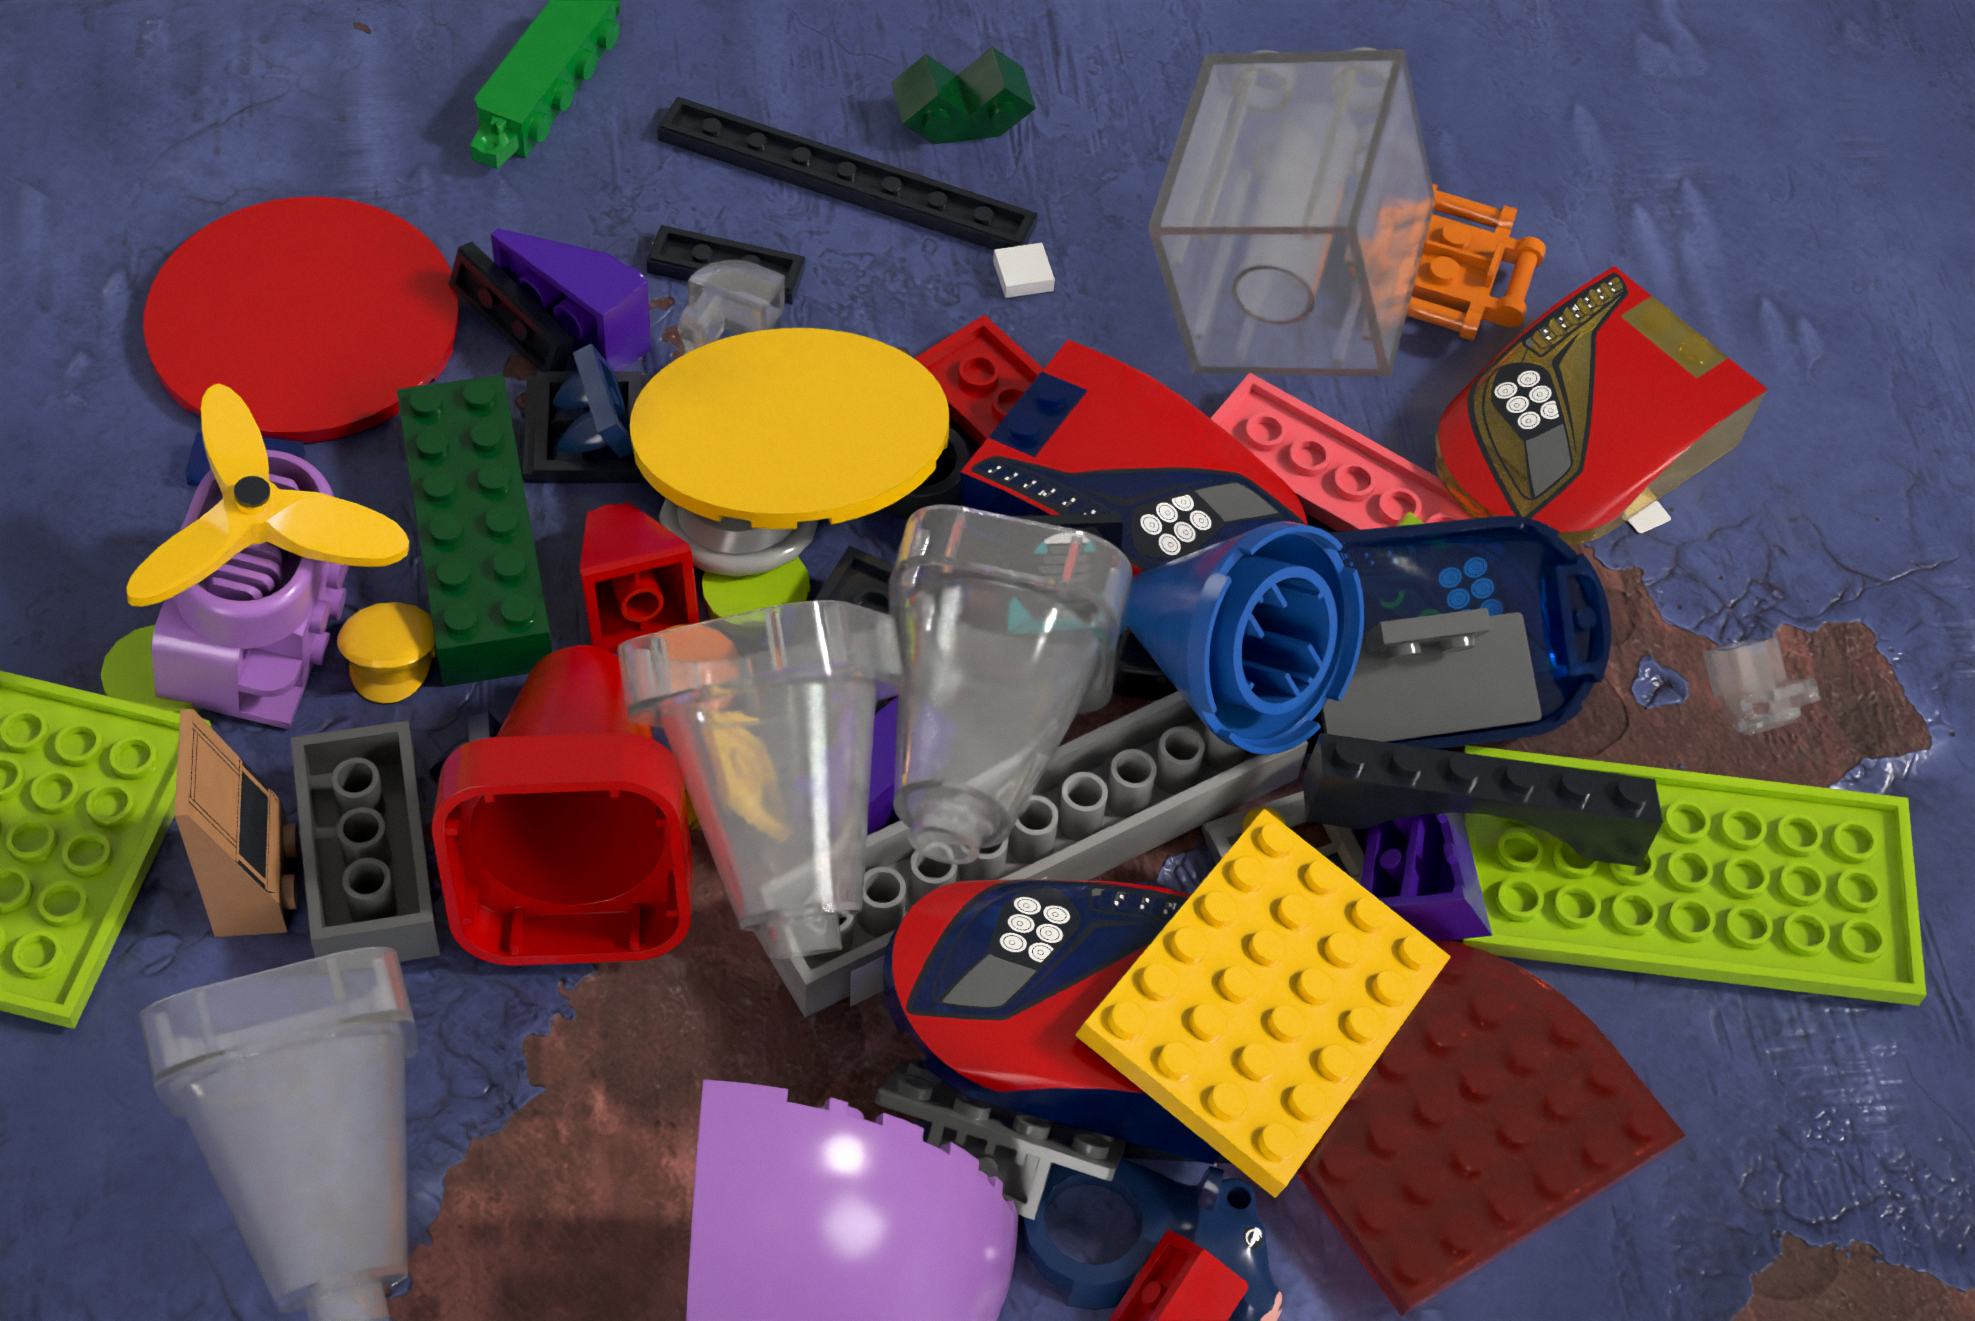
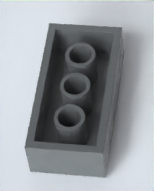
(364, 841)

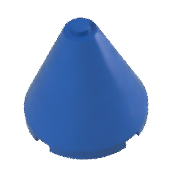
(1255, 631)

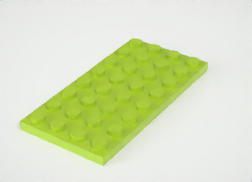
(1735, 889)

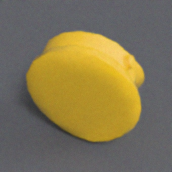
(388, 650)

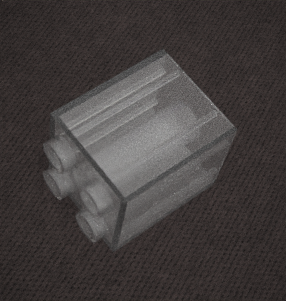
(1295, 213)

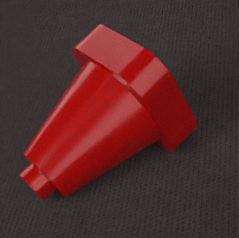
(565, 827)

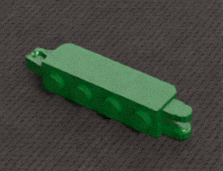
(541, 77)

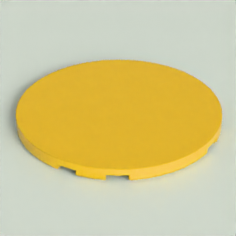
(789, 427)

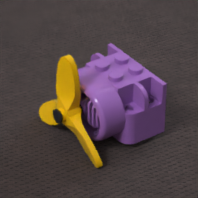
(254, 573)

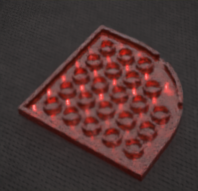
(1479, 1128)

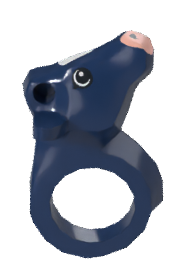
(1211, 1214)

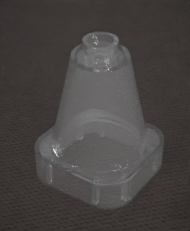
(1000, 649)
(775, 753)
(301, 1119)

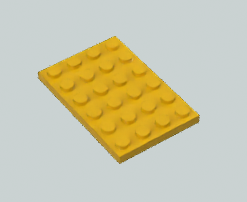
(1265, 1001)

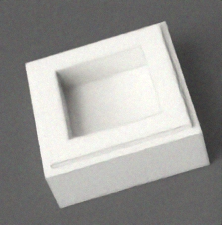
(1023, 270)

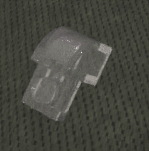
(730, 297)
(1754, 687)

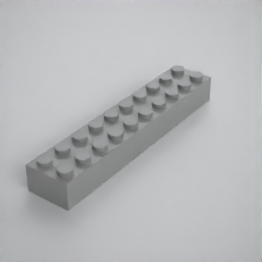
(1090, 812)

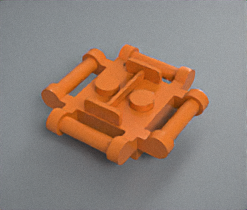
(1463, 263)

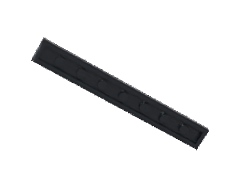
(846, 176)

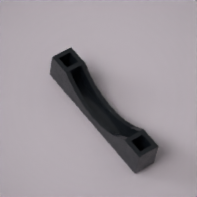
(1374, 782)

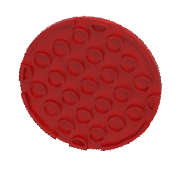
(303, 315)

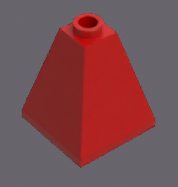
(634, 576)

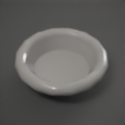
(732, 544)

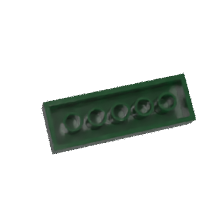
(474, 530)

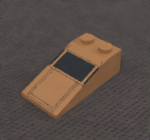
(233, 835)

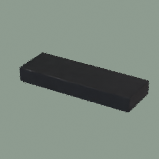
(682, 253)
(510, 309)

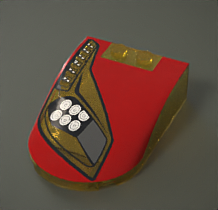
(1593, 413)

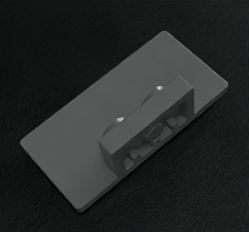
(1437, 678)
(1005, 1141)

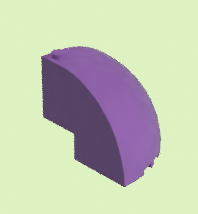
(839, 1217)

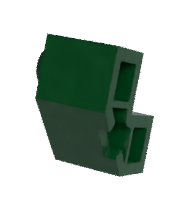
(967, 106)

